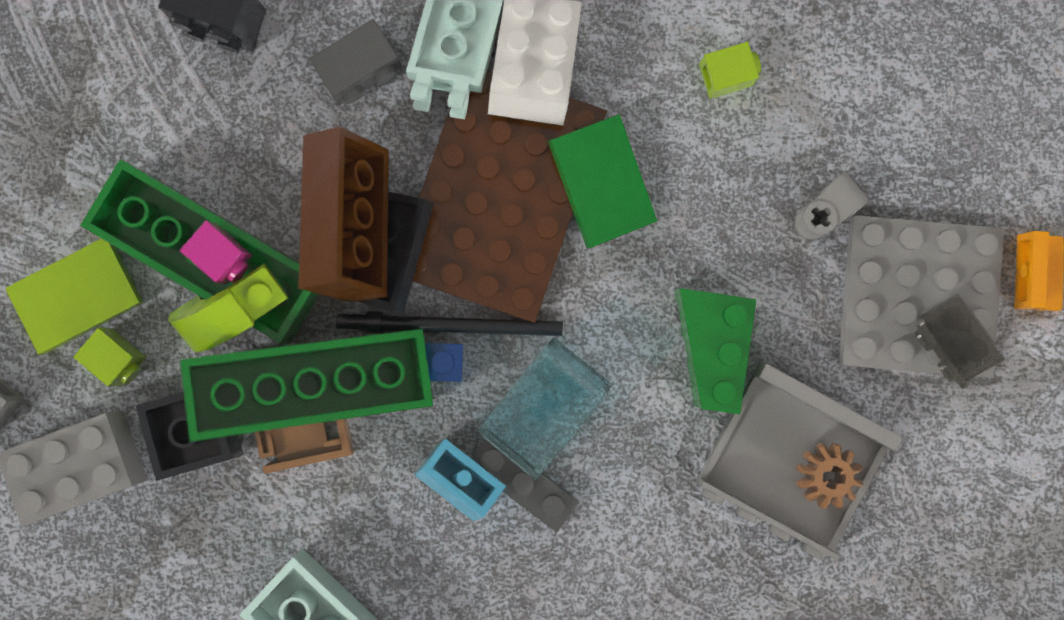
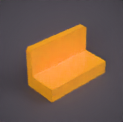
(1039, 271)

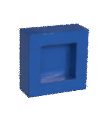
(445, 361)

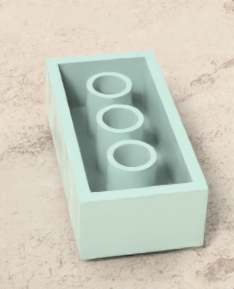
(305, 593)

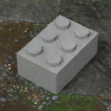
(71, 467)

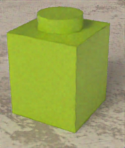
(730, 69)
(110, 357)

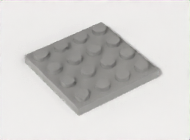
(902, 272)

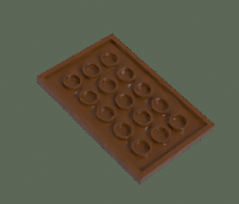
(497, 207)

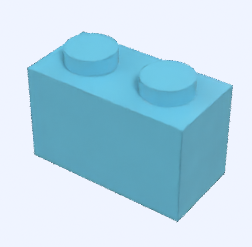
(460, 480)

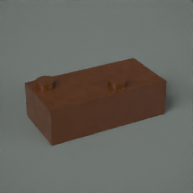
(344, 216)

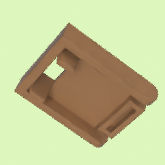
(302, 445)

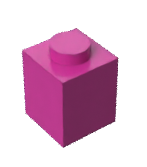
(217, 253)

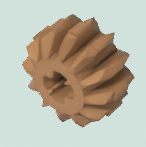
(829, 490)

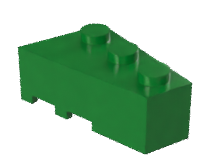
(716, 346)

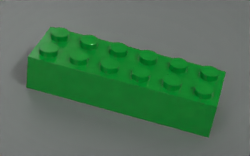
(157, 221)
(305, 384)

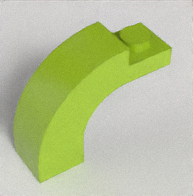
(230, 312)

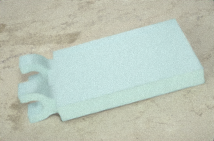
(453, 51)

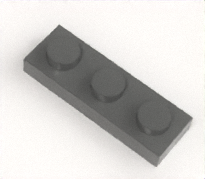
(539, 497)

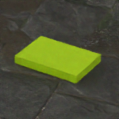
(73, 296)

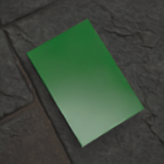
(602, 181)

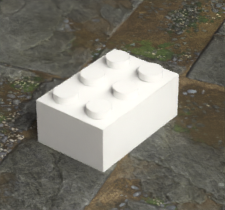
(535, 60)

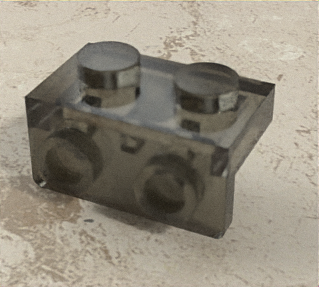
(957, 340)

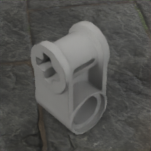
(833, 206)

